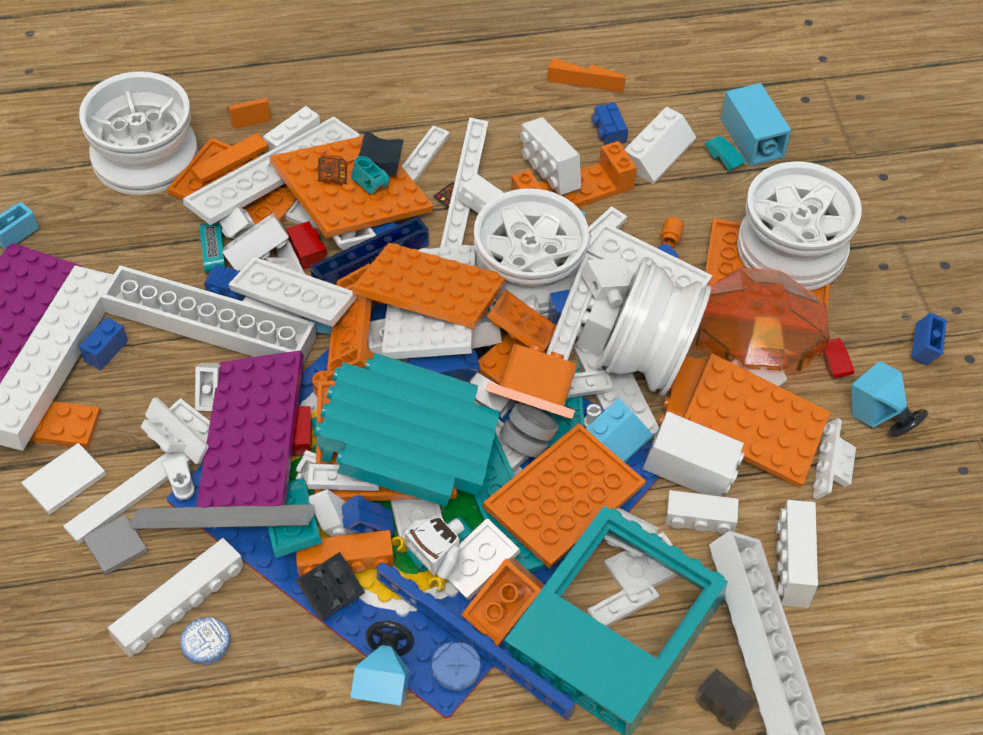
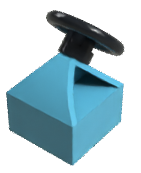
(881, 396)
(383, 674)

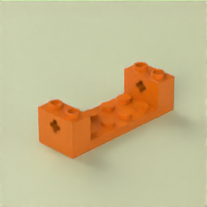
(599, 181)
(351, 331)

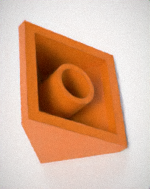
(249, 113)

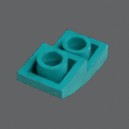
(726, 151)

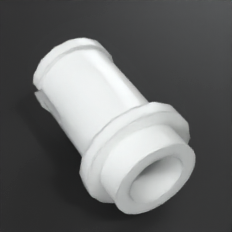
(593, 412)

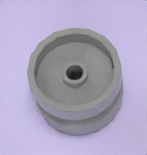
(528, 430)

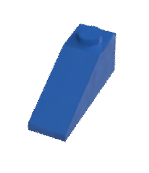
(456, 366)

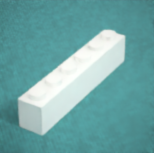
(176, 597)

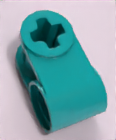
(368, 174)

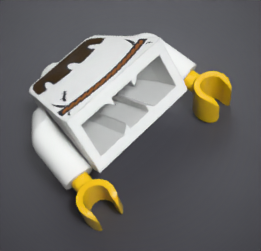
(434, 545)

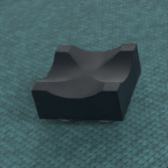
(382, 152)

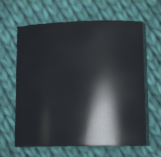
(330, 586)

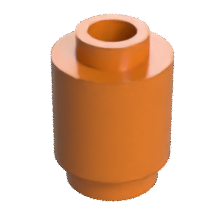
(672, 231)

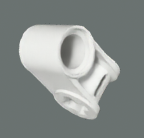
(179, 476)

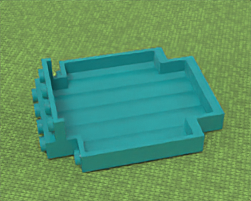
(407, 429)

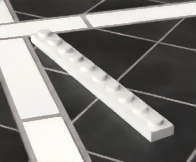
(468, 166)

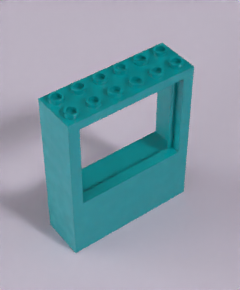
(589, 659)

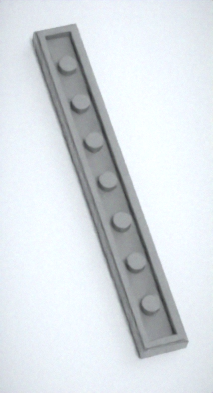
(222, 516)

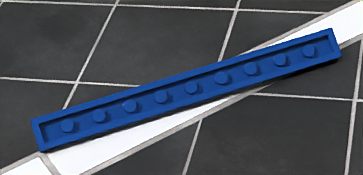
(483, 644)

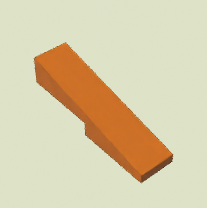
(594, 77)

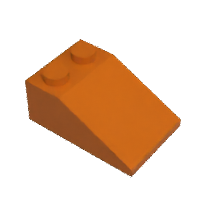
(503, 600)

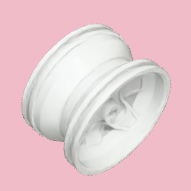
(138, 132)
(791, 217)
(531, 235)
(654, 327)

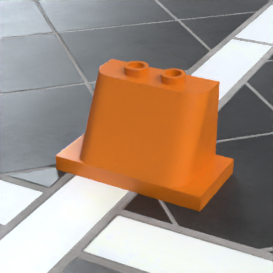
(537, 380)

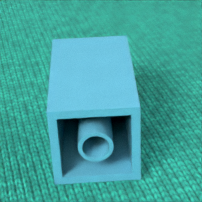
(755, 124)

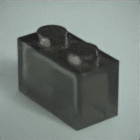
(724, 699)

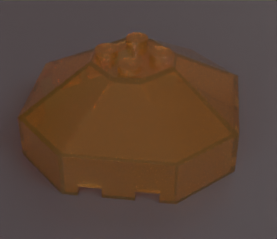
(763, 321)

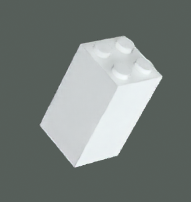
(694, 456)

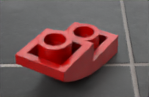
(838, 359)

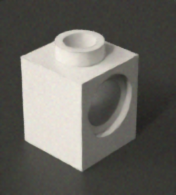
(236, 223)

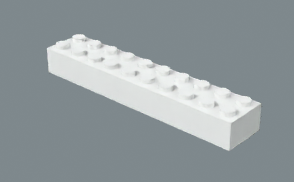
(205, 315)
(50, 355)
(765, 637)

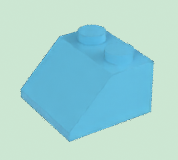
(620, 430)

